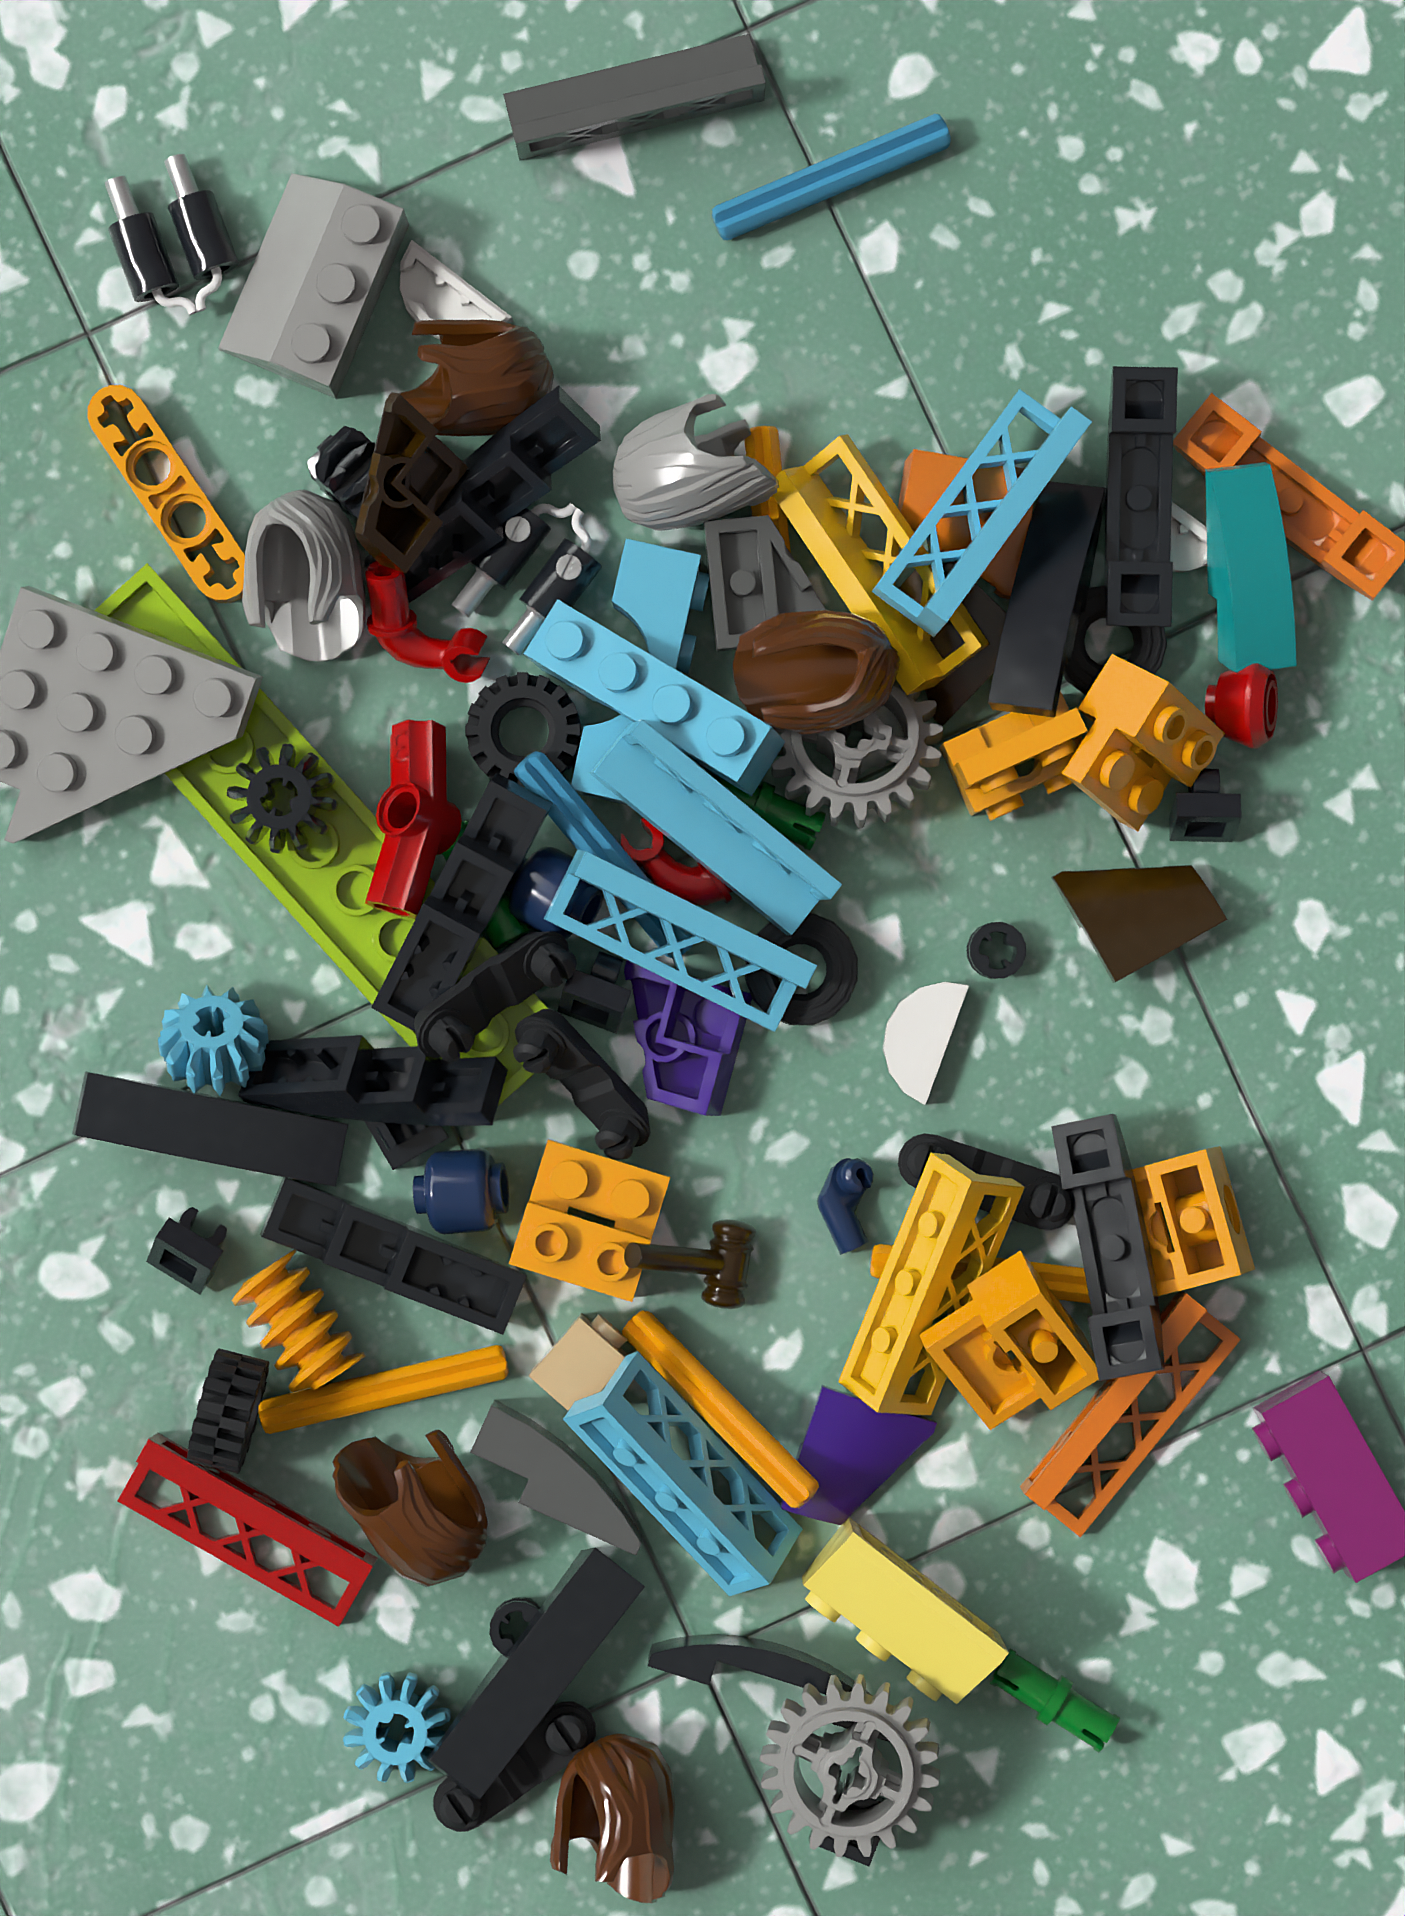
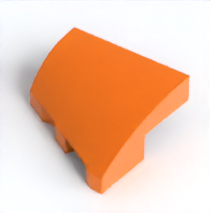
(924, 482)

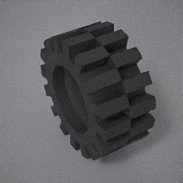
(518, 692)
(228, 1410)

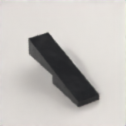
(534, 1671)

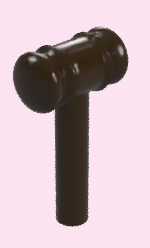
(723, 1264)

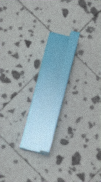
(1005, 517)
(714, 826)
(690, 918)
(682, 1490)

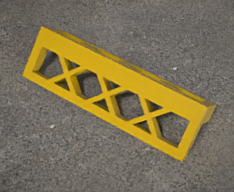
(854, 567)
(919, 1285)

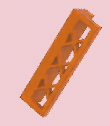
(1107, 1409)

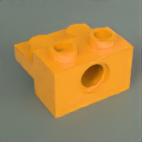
(1138, 742)
(987, 757)
(1199, 1217)
(580, 1249)
(1014, 1313)

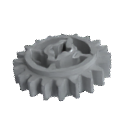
(873, 750)
(870, 1779)

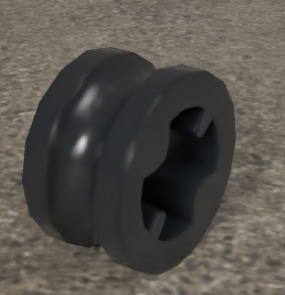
(1011, 938)
(505, 1642)

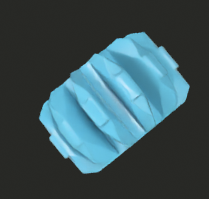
(213, 1040)
(382, 1709)

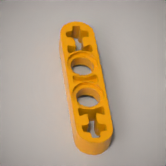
(166, 497)

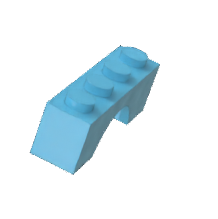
(656, 594)
(645, 688)

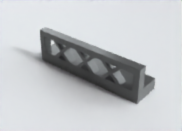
(635, 97)

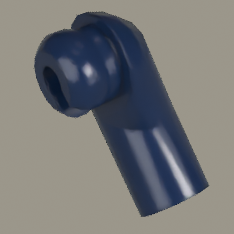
(840, 1200)

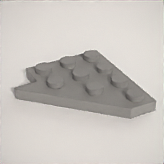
(103, 708)

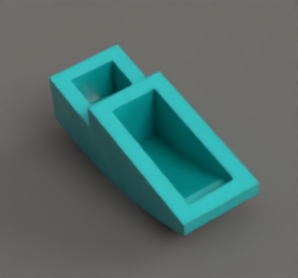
(1249, 568)

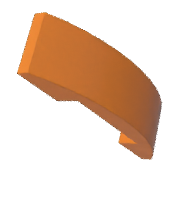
(1314, 519)

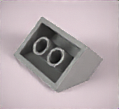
(315, 282)

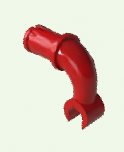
(398, 632)
(689, 883)

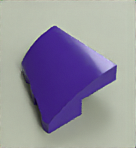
(685, 1042)
(853, 1452)

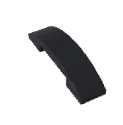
(1139, 496)
(1112, 1247)
(697, 1655)

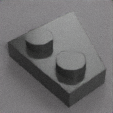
(752, 577)

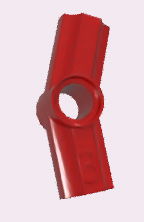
(413, 818)

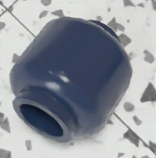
(537, 885)
(462, 1191)

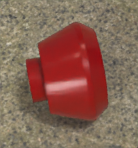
(1244, 705)

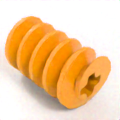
(296, 1324)

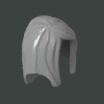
(680, 479)
(305, 576)

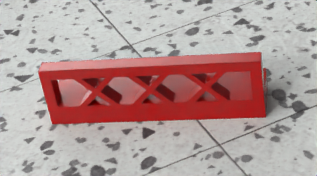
(252, 1509)

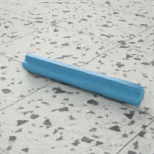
(831, 177)
(586, 830)

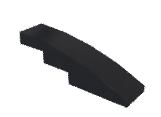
(501, 482)
(1047, 599)
(463, 899)
(381, 1085)
(210, 1129)
(393, 1255)

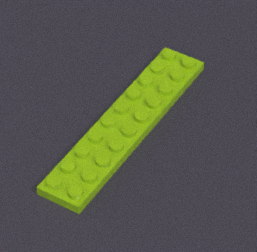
(329, 879)

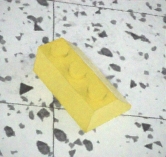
(902, 1614)

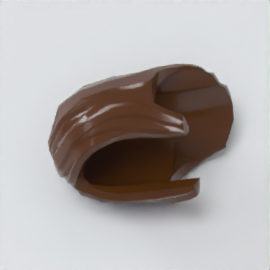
(482, 376)
(814, 670)
(413, 1509)
(624, 1805)

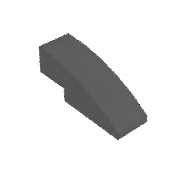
(558, 1479)

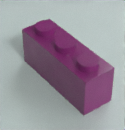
(1333, 1476)

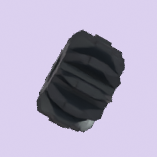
(343, 468)
(261, 791)

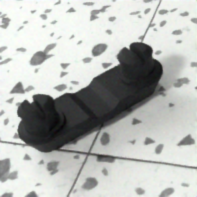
(502, 981)
(555, 1047)
(1042, 1201)
(545, 1752)

